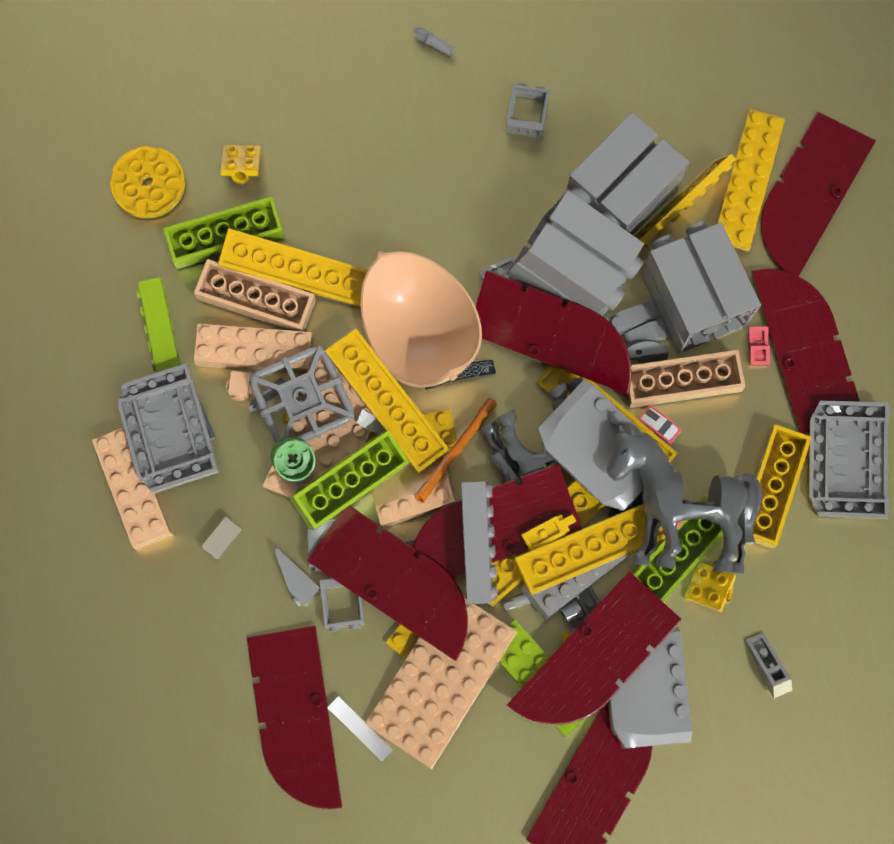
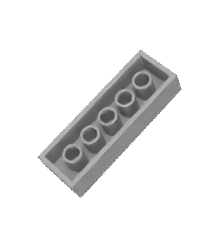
(478, 543)
(554, 598)

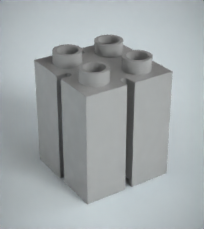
(629, 175)
(579, 256)
(699, 286)

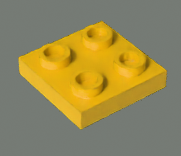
(240, 162)
(710, 587)

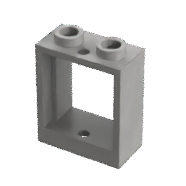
(525, 127)
(336, 626)

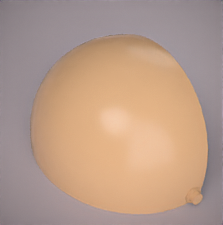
(419, 319)

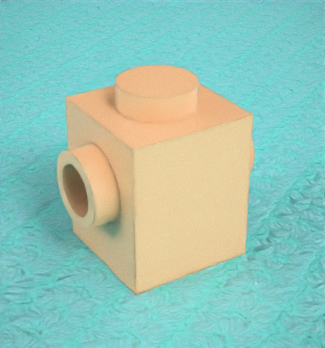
(239, 386)

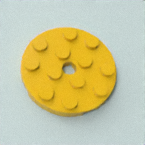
(139, 165)

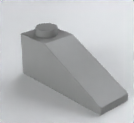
(634, 317)
(297, 581)
(769, 665)

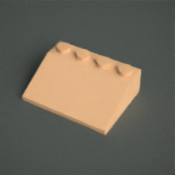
(396, 499)

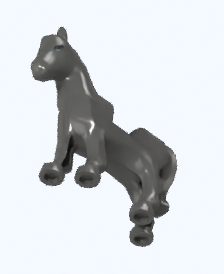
(516, 459)
(728, 505)

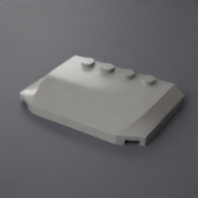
(166, 429)
(582, 442)
(849, 459)
(654, 700)

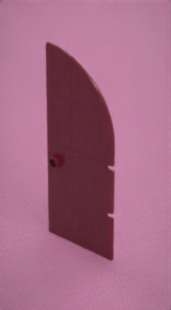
(812, 190)
(553, 333)
(804, 342)
(515, 512)
(391, 579)
(596, 655)
(296, 715)
(592, 788)

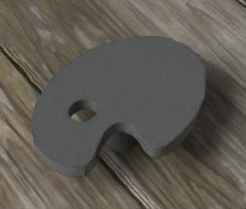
(649, 351)

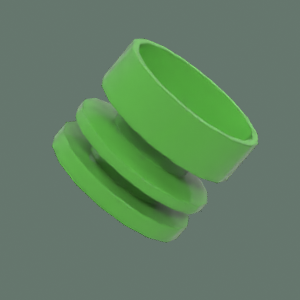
(298, 468)

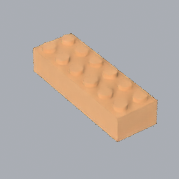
(255, 297)
(250, 347)
(686, 379)
(137, 505)

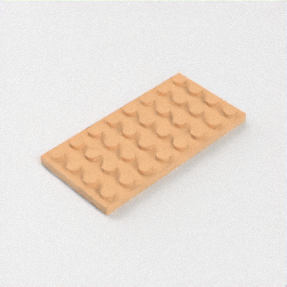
(333, 444)
(436, 692)

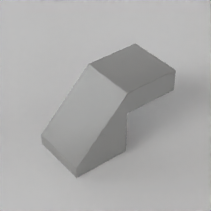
(651, 331)

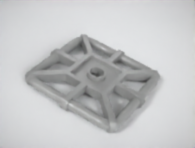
(307, 385)

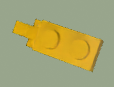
(547, 531)

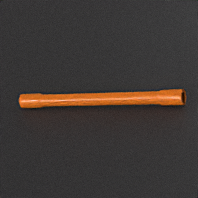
(483, 413)

